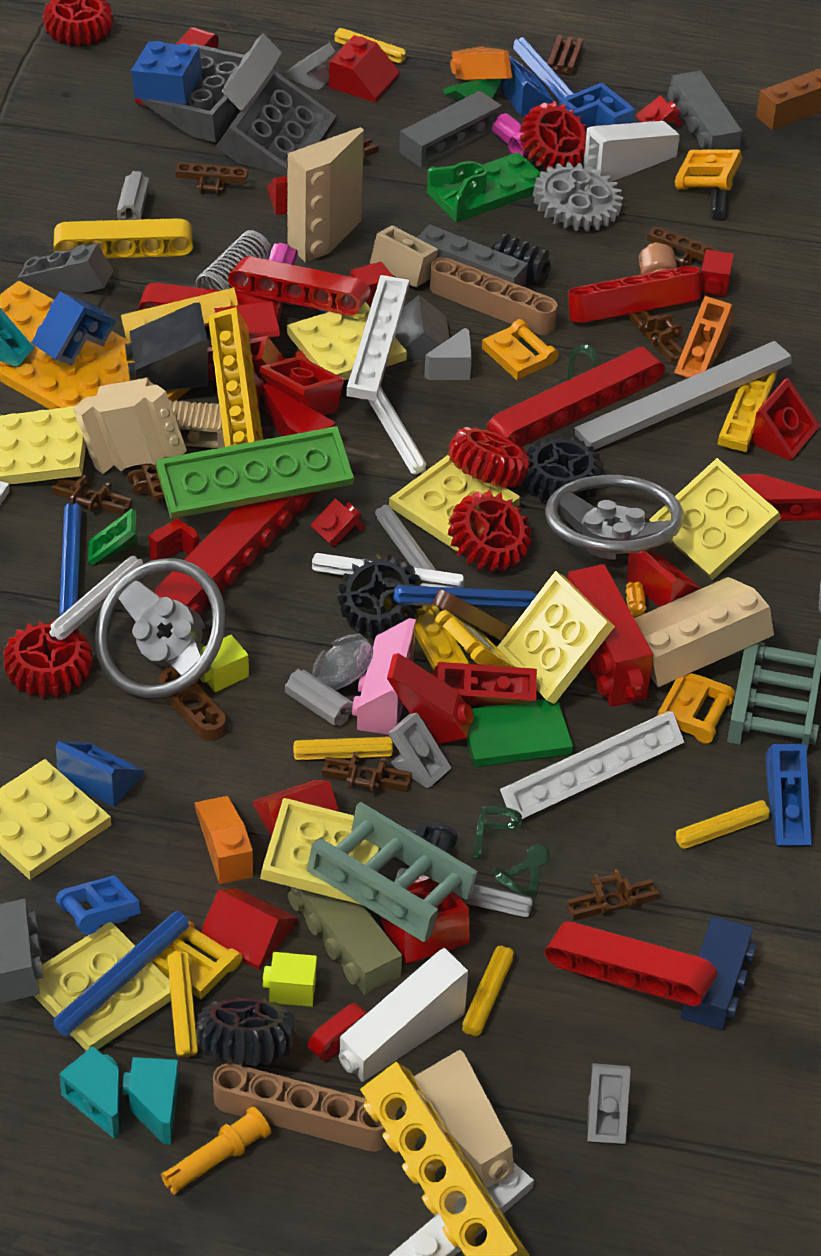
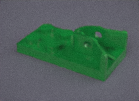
(481, 186)

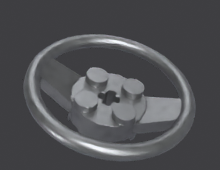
(611, 527)
(155, 620)

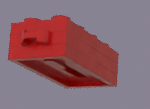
(624, 657)

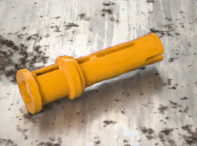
(231, 1141)

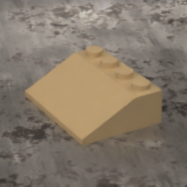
(324, 193)
(704, 628)

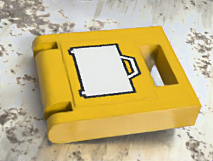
(472, 640)

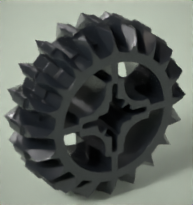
(558, 463)
(356, 594)
(246, 1031)

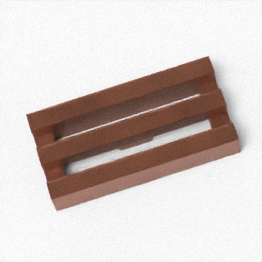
(567, 44)

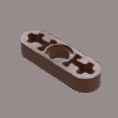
(471, 615)
(195, 716)

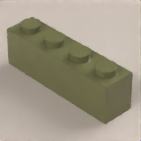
(351, 938)

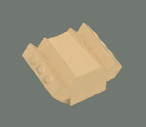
(129, 425)

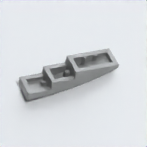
(251, 72)

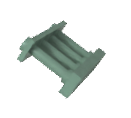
(748, 697)
(379, 893)

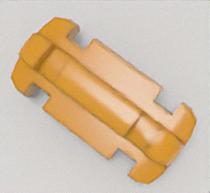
(635, 598)

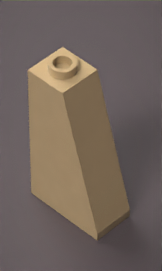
(468, 1116)

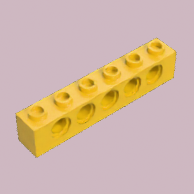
(235, 378)
(384, 1097)

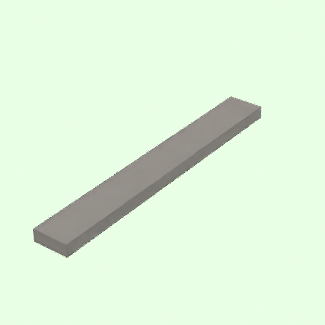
(683, 395)

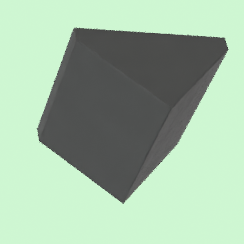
(421, 328)

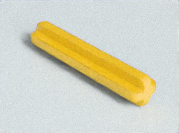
(394, 53)
(342, 748)
(722, 824)
(487, 991)
(182, 1004)

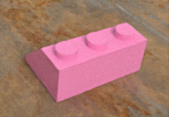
(379, 705)

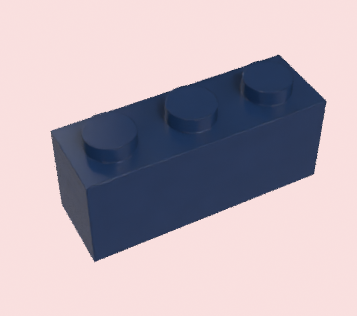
(727, 949)

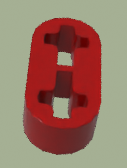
(326, 1039)

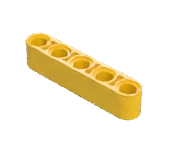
(127, 237)

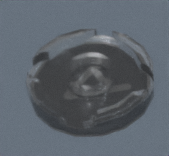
(344, 661)

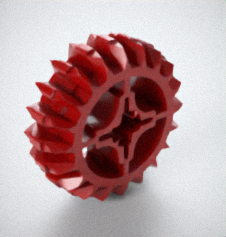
(78, 21)
(560, 133)
(489, 457)
(473, 520)
(47, 664)

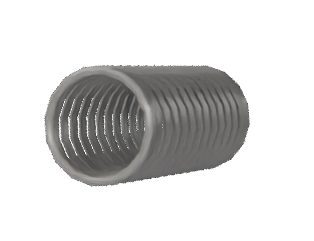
(220, 280)

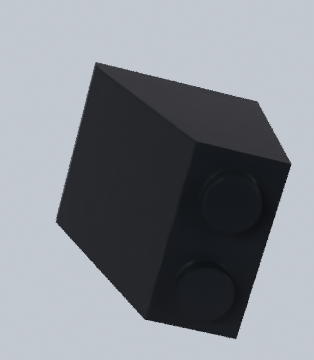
(170, 350)

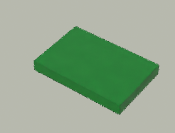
(517, 733)

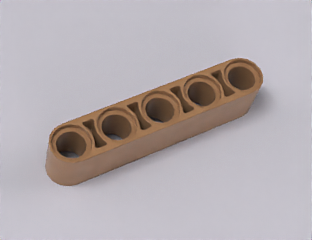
(492, 295)
(287, 1095)

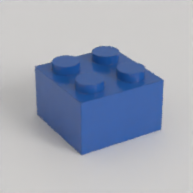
(166, 72)

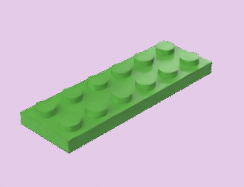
(254, 472)

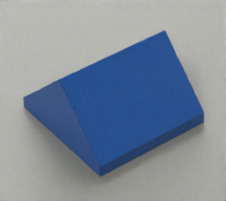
(524, 89)
(96, 770)

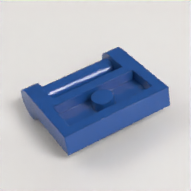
(109, 900)

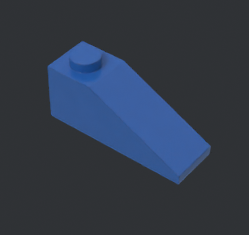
(789, 794)

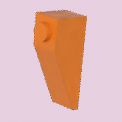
(481, 63)
(705, 337)
(225, 839)

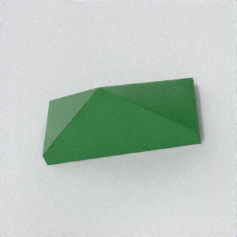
(463, 90)
(114, 538)

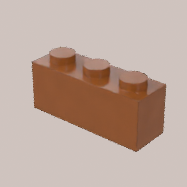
(790, 100)

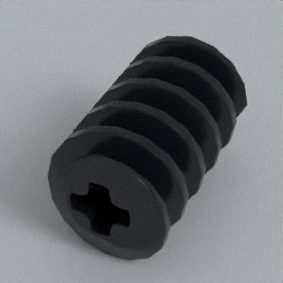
(538, 265)

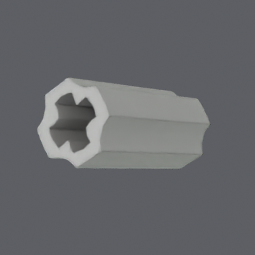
(133, 196)
(318, 697)

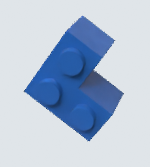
(599, 106)
(69, 326)

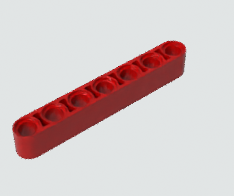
(578, 397)

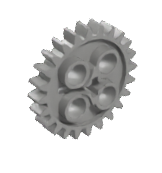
(577, 196)

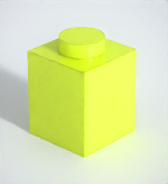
(229, 665)
(291, 979)

